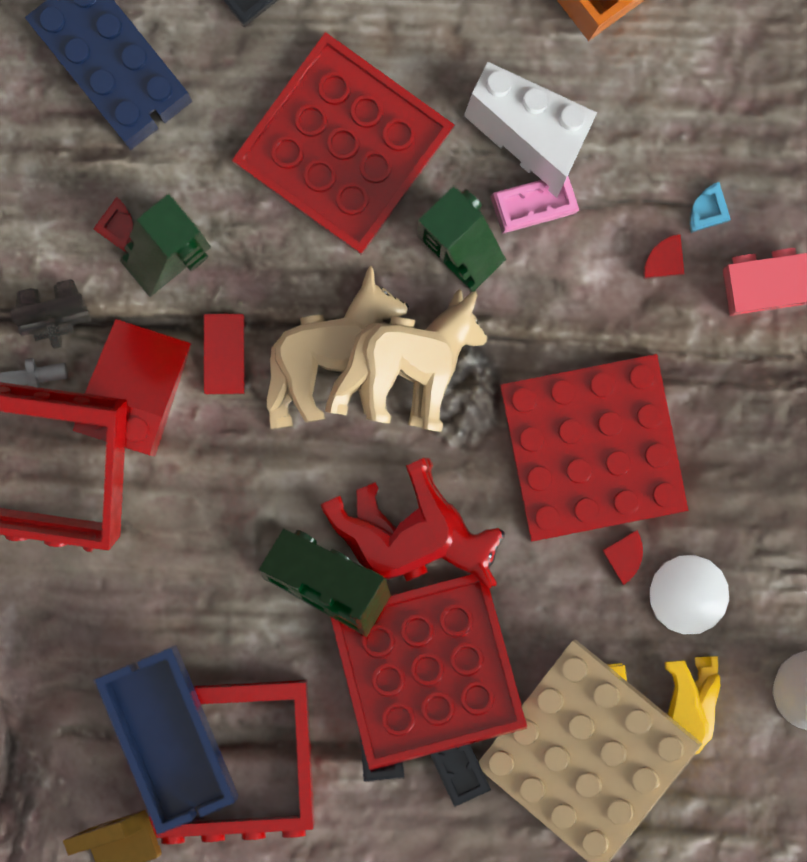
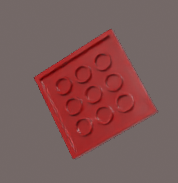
(343, 143)
(594, 447)
(430, 673)

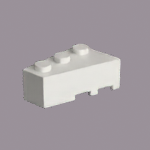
(530, 123)

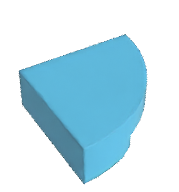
(709, 209)

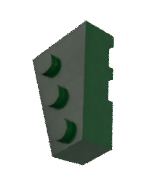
(461, 237)
(163, 245)
(326, 580)

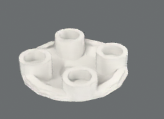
(689, 594)

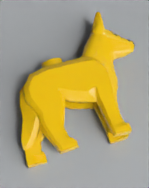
(691, 701)

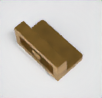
(118, 840)

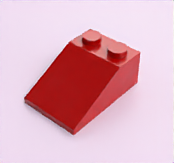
(146, 372)

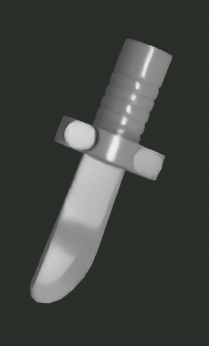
(34, 375)

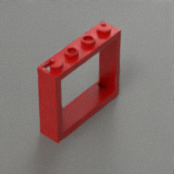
(80, 408)
(257, 827)

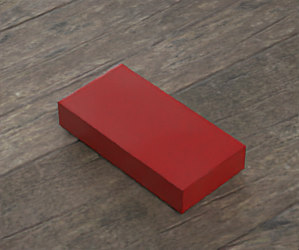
(224, 354)

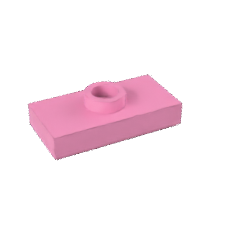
(532, 205)

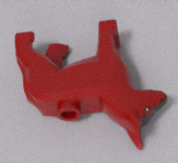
(420, 539)

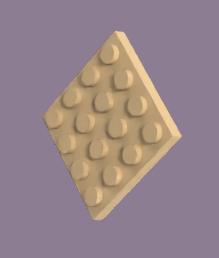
(589, 755)

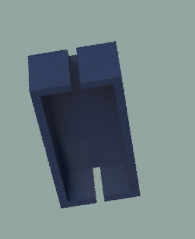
(111, 64)
(167, 739)

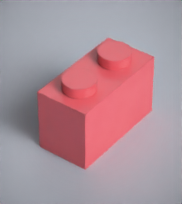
(766, 283)

